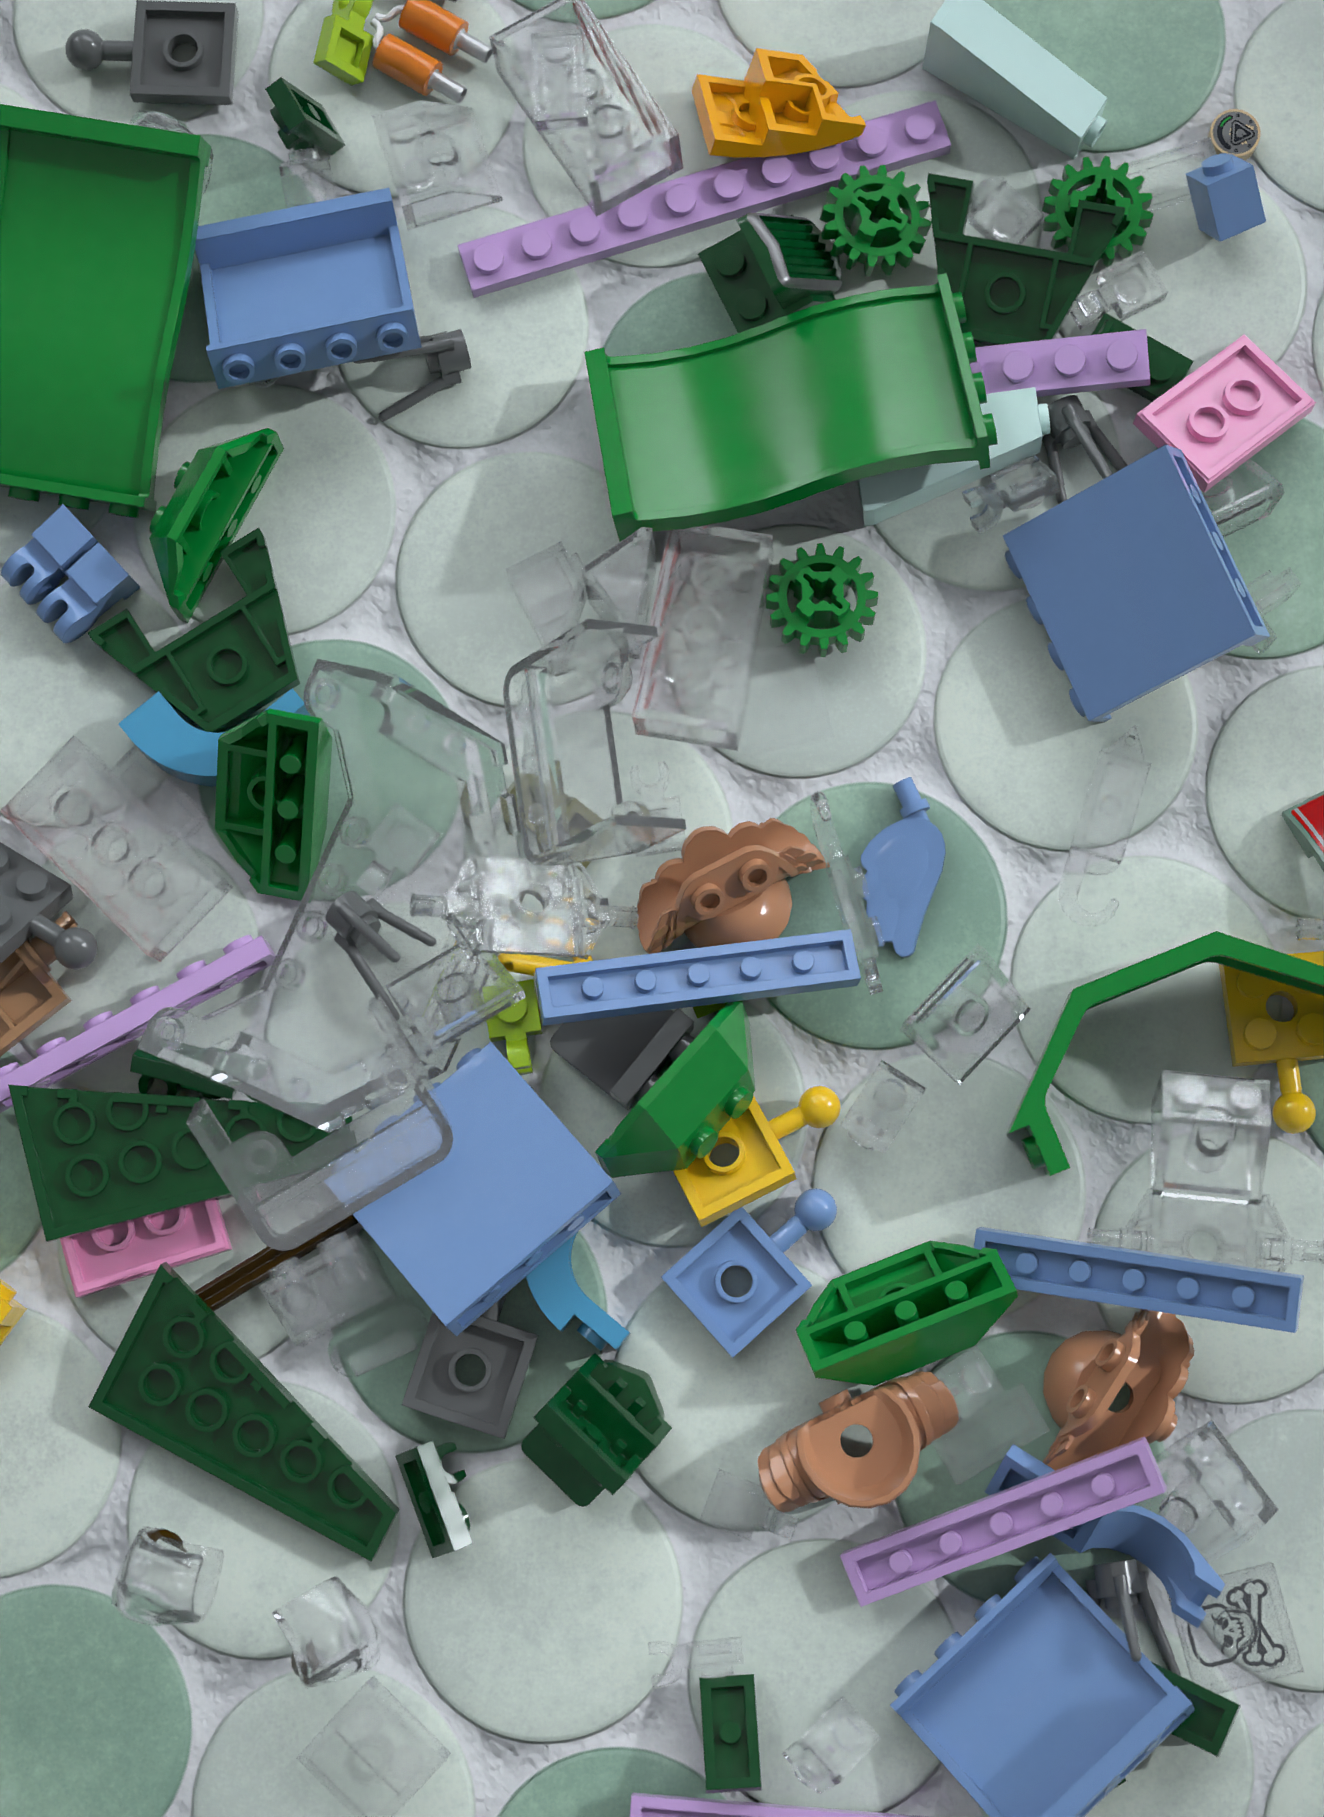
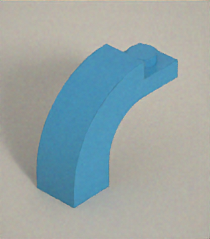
(180, 747)
(563, 1300)

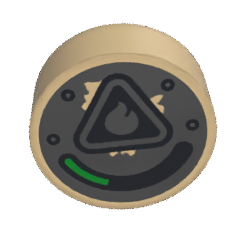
(1235, 133)

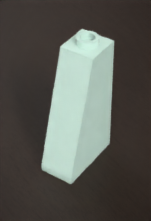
(1013, 75)
(1019, 436)

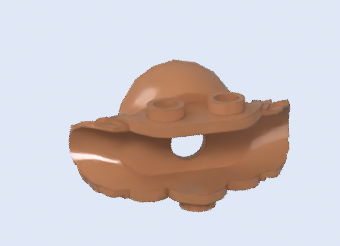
(726, 886)
(1092, 1369)
(902, 1419)

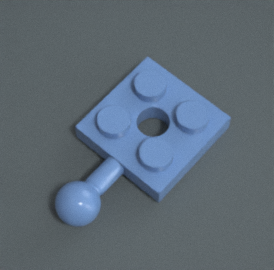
(744, 1244)

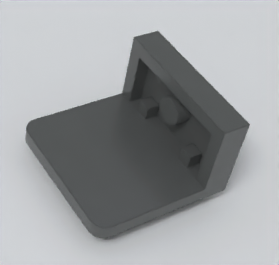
(624, 1051)

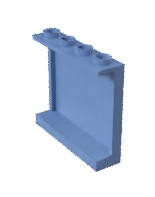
(305, 288)
(1133, 583)
(495, 1202)
(1040, 1700)

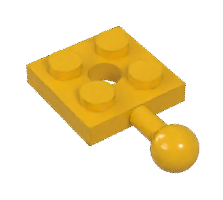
(1262, 1040)
(761, 1160)

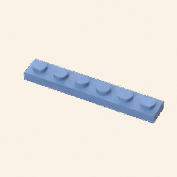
(696, 977)
(1148, 1280)

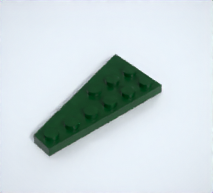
(129, 1154)
(214, 1404)

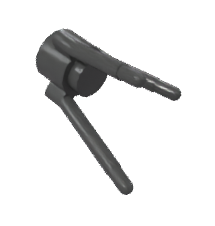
(444, 353)
(1072, 427)
(358, 923)
(1119, 1586)

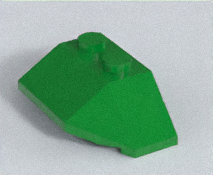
(207, 513)
(274, 798)
(688, 1102)
(905, 1312)

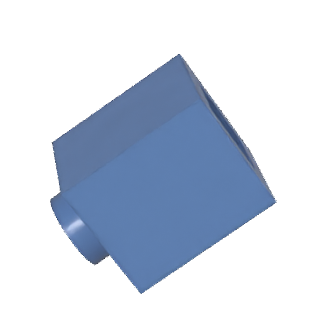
(1225, 196)

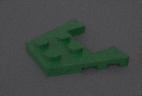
(1012, 288)
(225, 663)

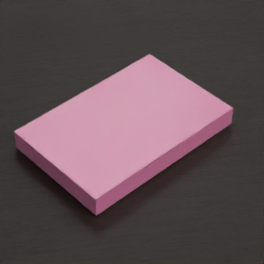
(1225, 411)
(139, 1246)

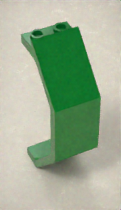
(1043, 1144)

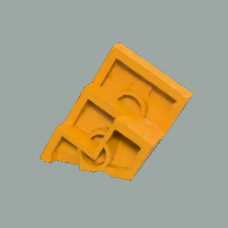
(773, 111)

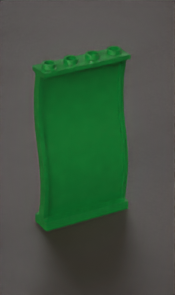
(91, 301)
(789, 409)

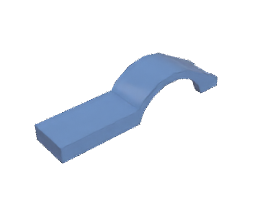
(1133, 1532)

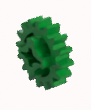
(1105, 185)
(881, 198)
(833, 582)

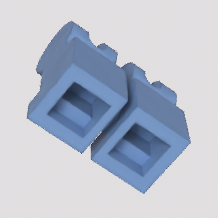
(68, 549)

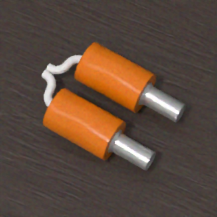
(416, 67)

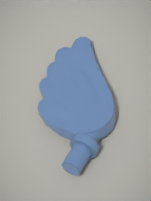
(904, 870)

